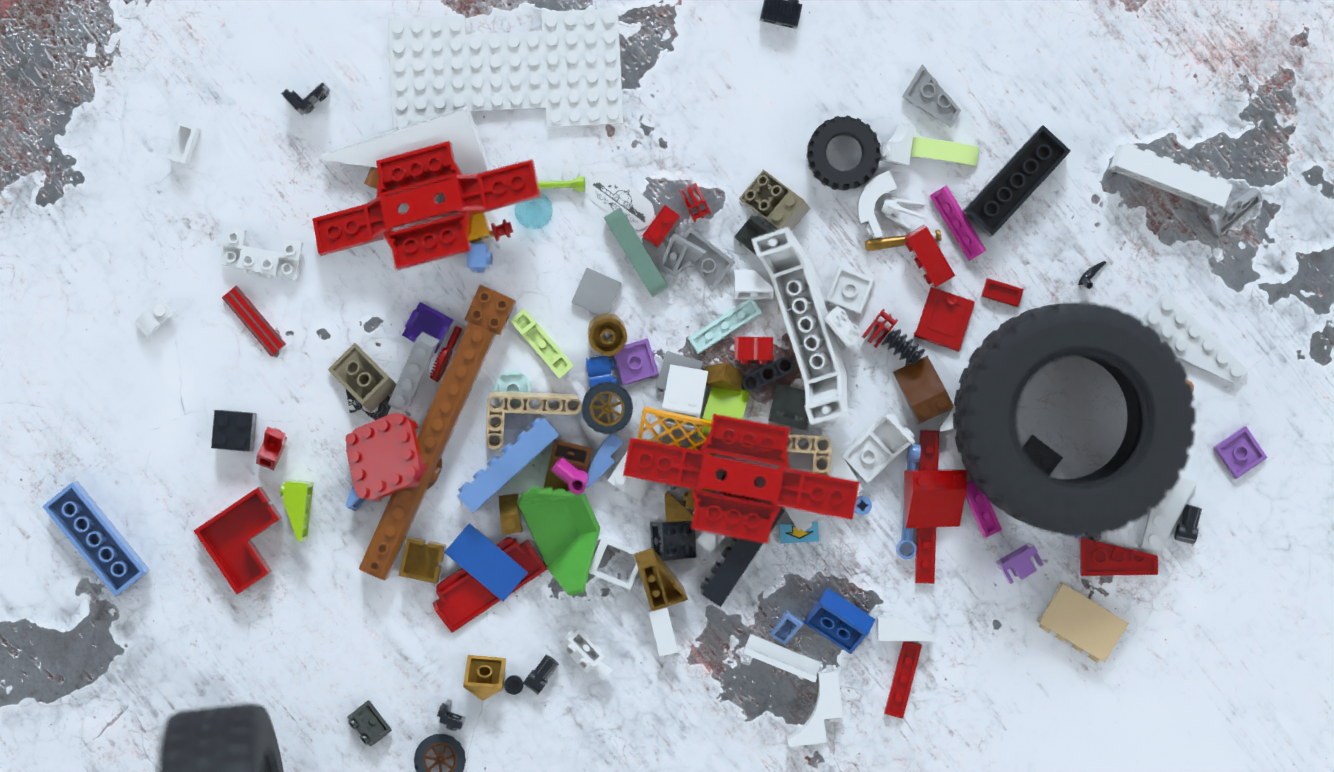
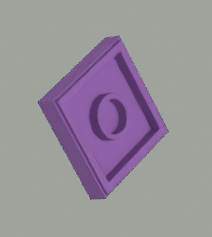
(636, 362)
(1240, 452)

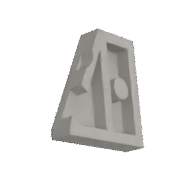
(679, 255)

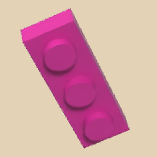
(982, 511)

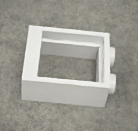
(598, 556)

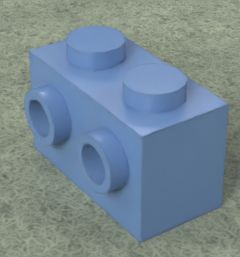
(479, 258)

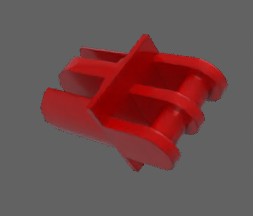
(700, 214)
(880, 327)

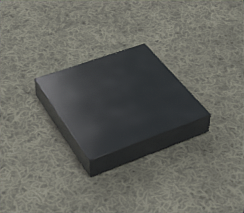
(1041, 455)

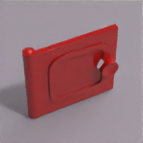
(944, 323)

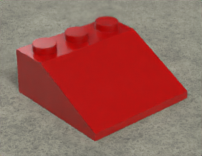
(934, 497)

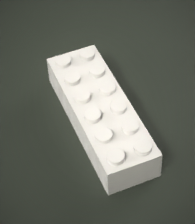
(1170, 176)

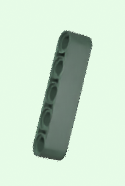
(636, 252)

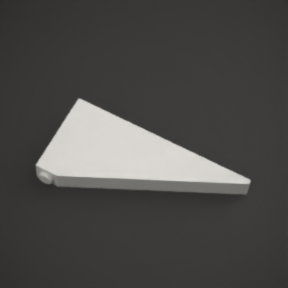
(452, 126)

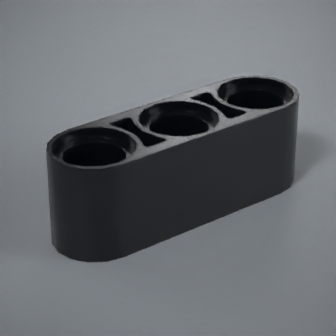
(777, 373)

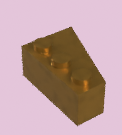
(658, 581)

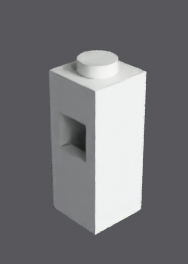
(663, 632)

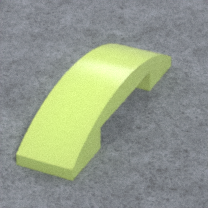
(944, 151)
(542, 343)

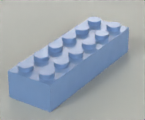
(505, 467)
(96, 538)

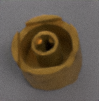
(596, 334)

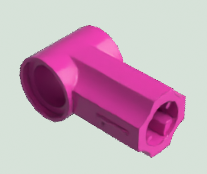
(570, 474)

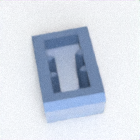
(786, 627)

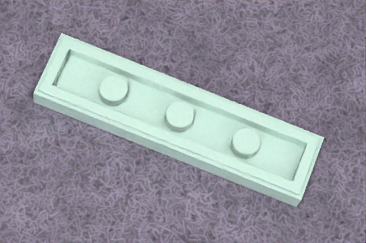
(724, 325)

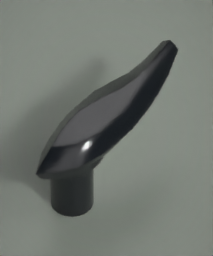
(1087, 275)

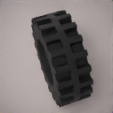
(825, 171)

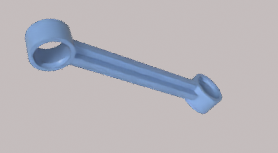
(913, 460)

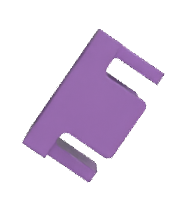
(1020, 562)

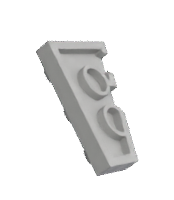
(931, 98)
(1234, 211)
(713, 264)

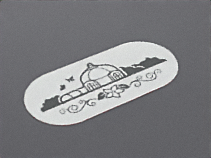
(612, 192)

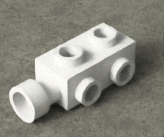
(585, 653)

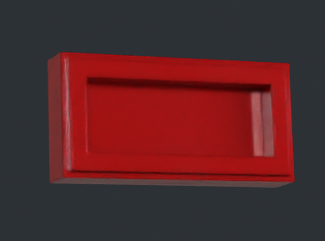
(1002, 292)

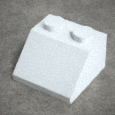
(632, 486)

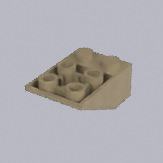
(774, 202)

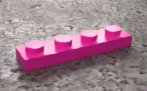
(958, 223)

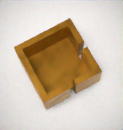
(422, 560)

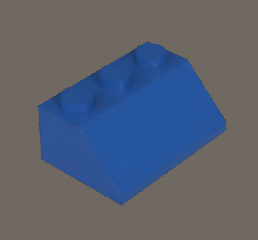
(839, 621)

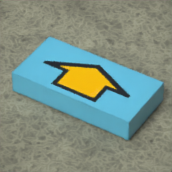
(790, 534)

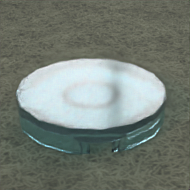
(534, 213)

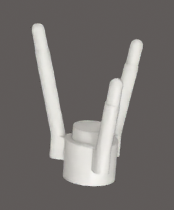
(891, 207)

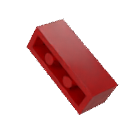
(928, 256)

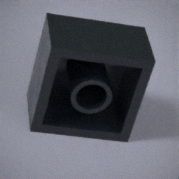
(233, 430)

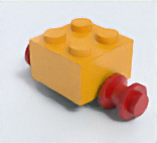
(481, 230)

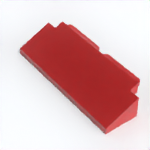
(466, 598)

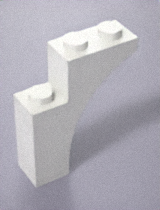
(827, 707)

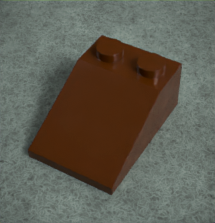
(923, 390)

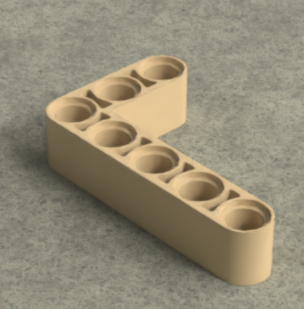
(524, 407)
(813, 448)

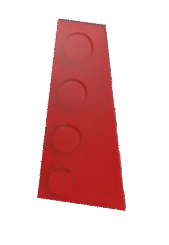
(1112, 560)

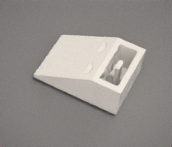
(684, 393)

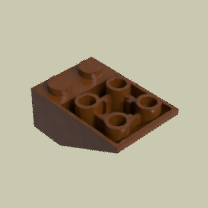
(575, 454)

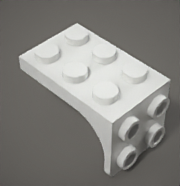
(878, 446)

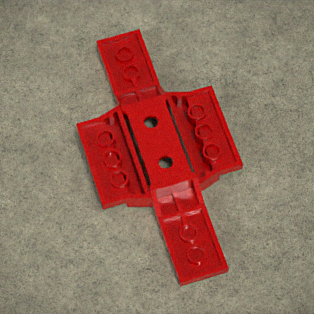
(416, 181)
(749, 442)

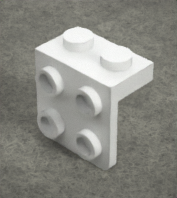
(844, 330)

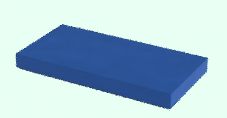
(486, 562)

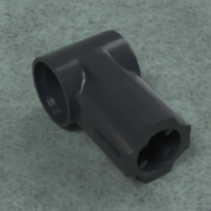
(1187, 528)
(538, 678)

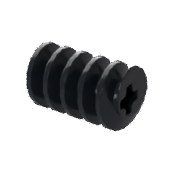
(903, 347)

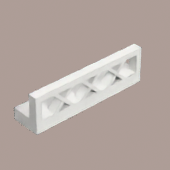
(782, 657)

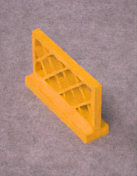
(684, 419)

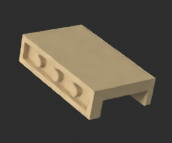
(1082, 623)

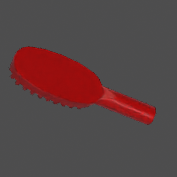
(444, 358)

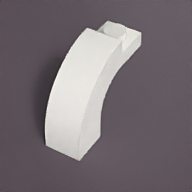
(865, 208)

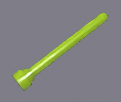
(577, 184)

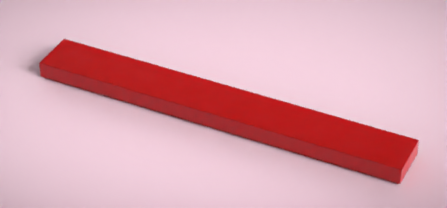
(927, 536)

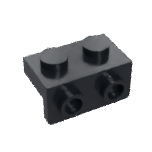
(451, 720)

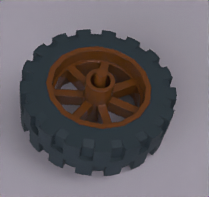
(442, 740)

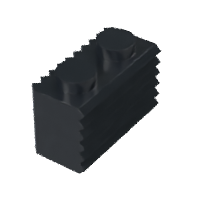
(781, 12)

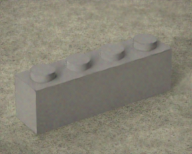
(413, 372)

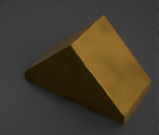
(724, 376)
(675, 511)

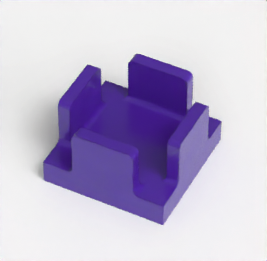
(428, 321)

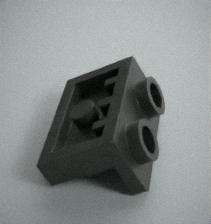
(368, 723)

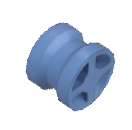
(862, 502)

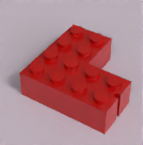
(229, 539)

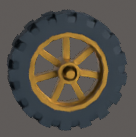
(624, 400)

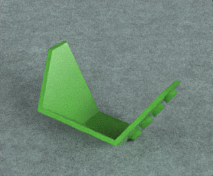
(563, 533)

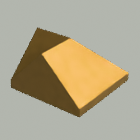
(484, 675)

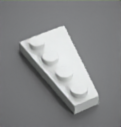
(1164, 516)

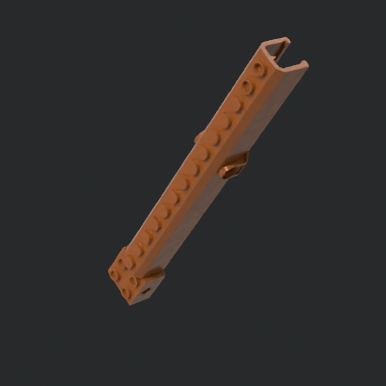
(485, 319)

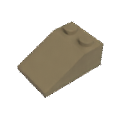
(362, 377)

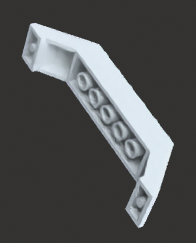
(804, 317)

